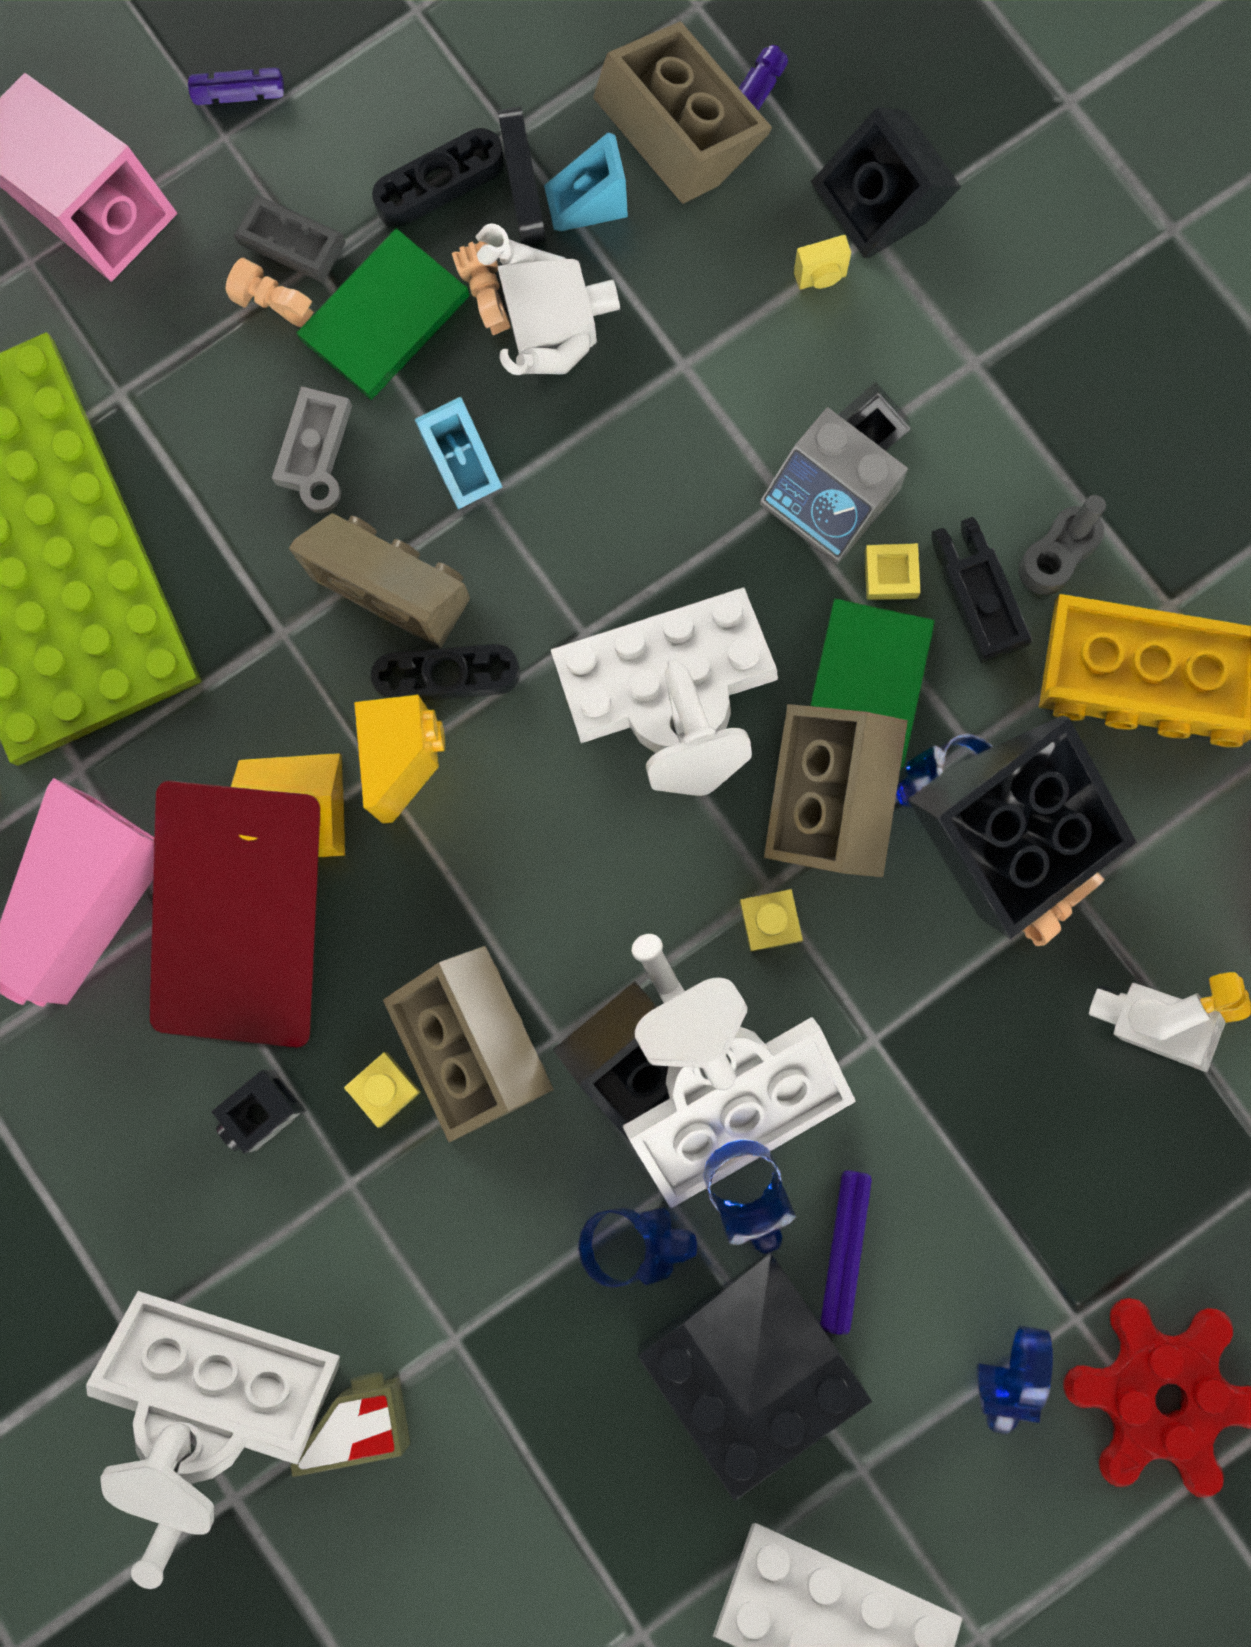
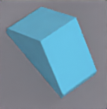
(589, 188)
(458, 452)

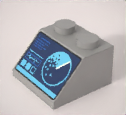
(833, 485)

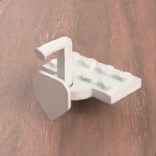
(669, 676)
(723, 1079)
(202, 1386)
(807, 1599)

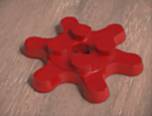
(1129, 1390)

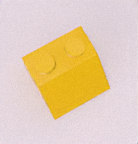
(396, 752)
(309, 775)

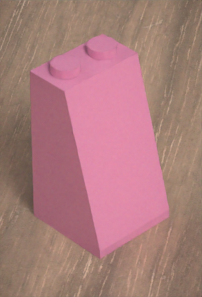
(77, 178)
(70, 895)

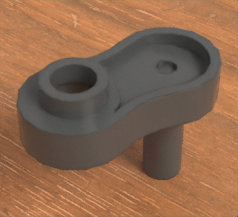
(1068, 542)

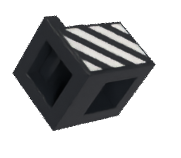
(235, 1113)

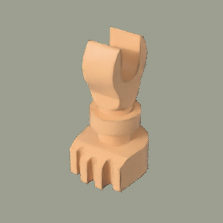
(248, 281)
(483, 286)
(1047, 925)

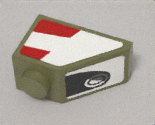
(358, 1428)

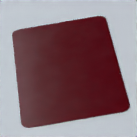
(233, 913)

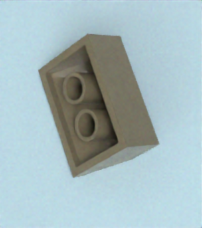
(679, 110)
(383, 577)
(835, 789)
(467, 1043)

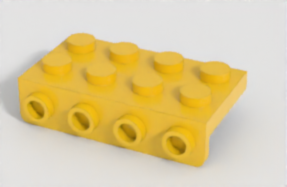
(1149, 670)

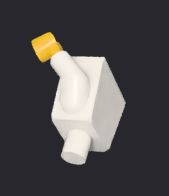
(1175, 1026)

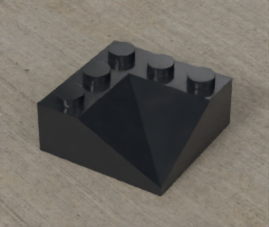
(1023, 824)
(752, 1376)

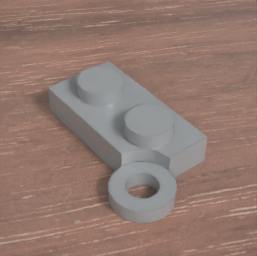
(313, 446)

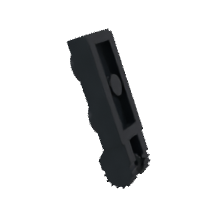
(982, 593)

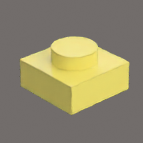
(822, 263)
(892, 571)
(771, 920)
(382, 1089)

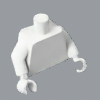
(545, 304)

